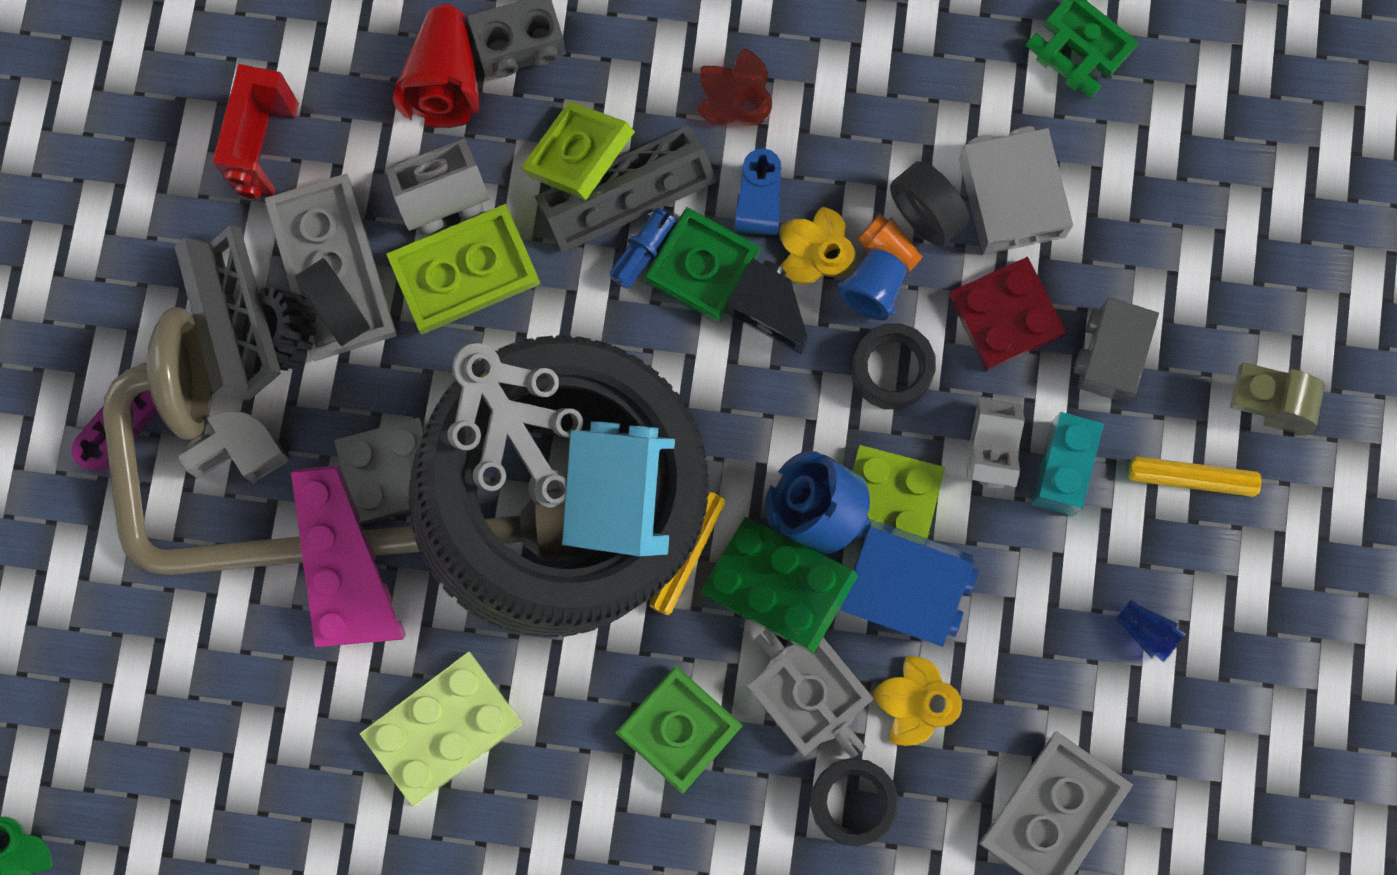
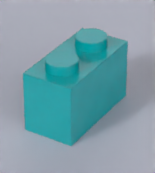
(1067, 464)

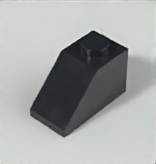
(769, 304)

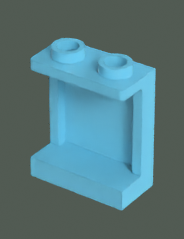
(614, 490)

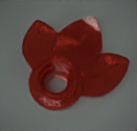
(733, 88)

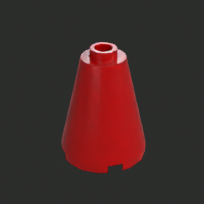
(439, 72)

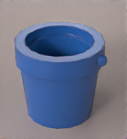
(874, 285)

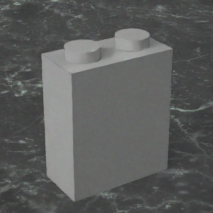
(1015, 190)

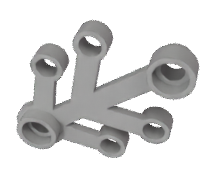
(507, 420)

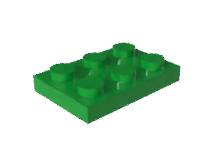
(779, 584)

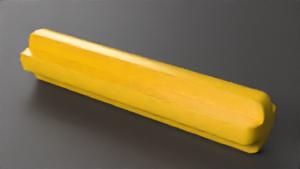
(1194, 476)
(668, 596)

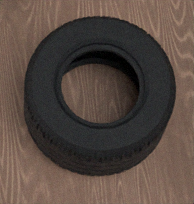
(502, 585)

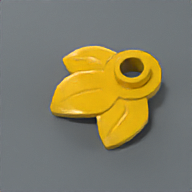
(810, 244)
(910, 702)

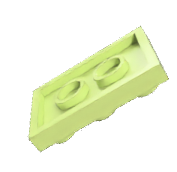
(441, 729)

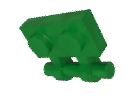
(1089, 35)

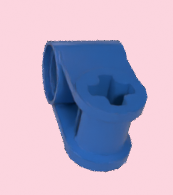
(759, 199)

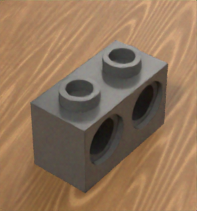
(514, 24)

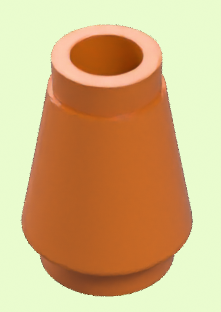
(887, 236)

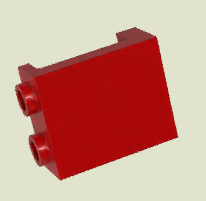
(251, 101)

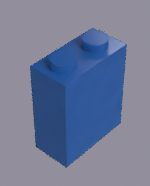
(910, 583)

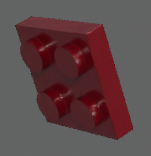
(1007, 314)

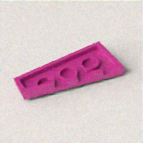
(339, 564)

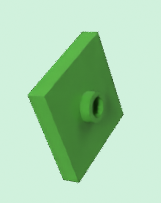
(679, 729)

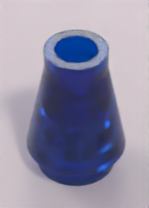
(1152, 631)

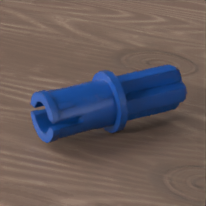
(642, 249)

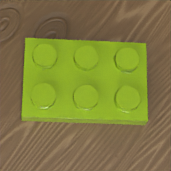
(463, 269)

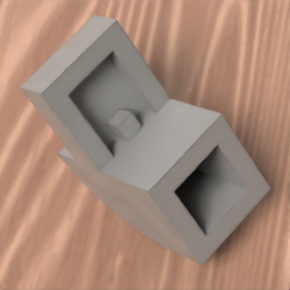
(236, 437)
(995, 443)

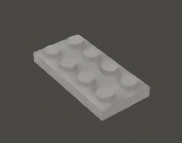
(327, 224)

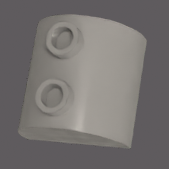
(437, 187)

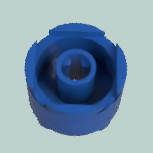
(819, 503)

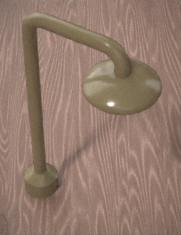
(183, 400)

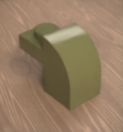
(1285, 399)

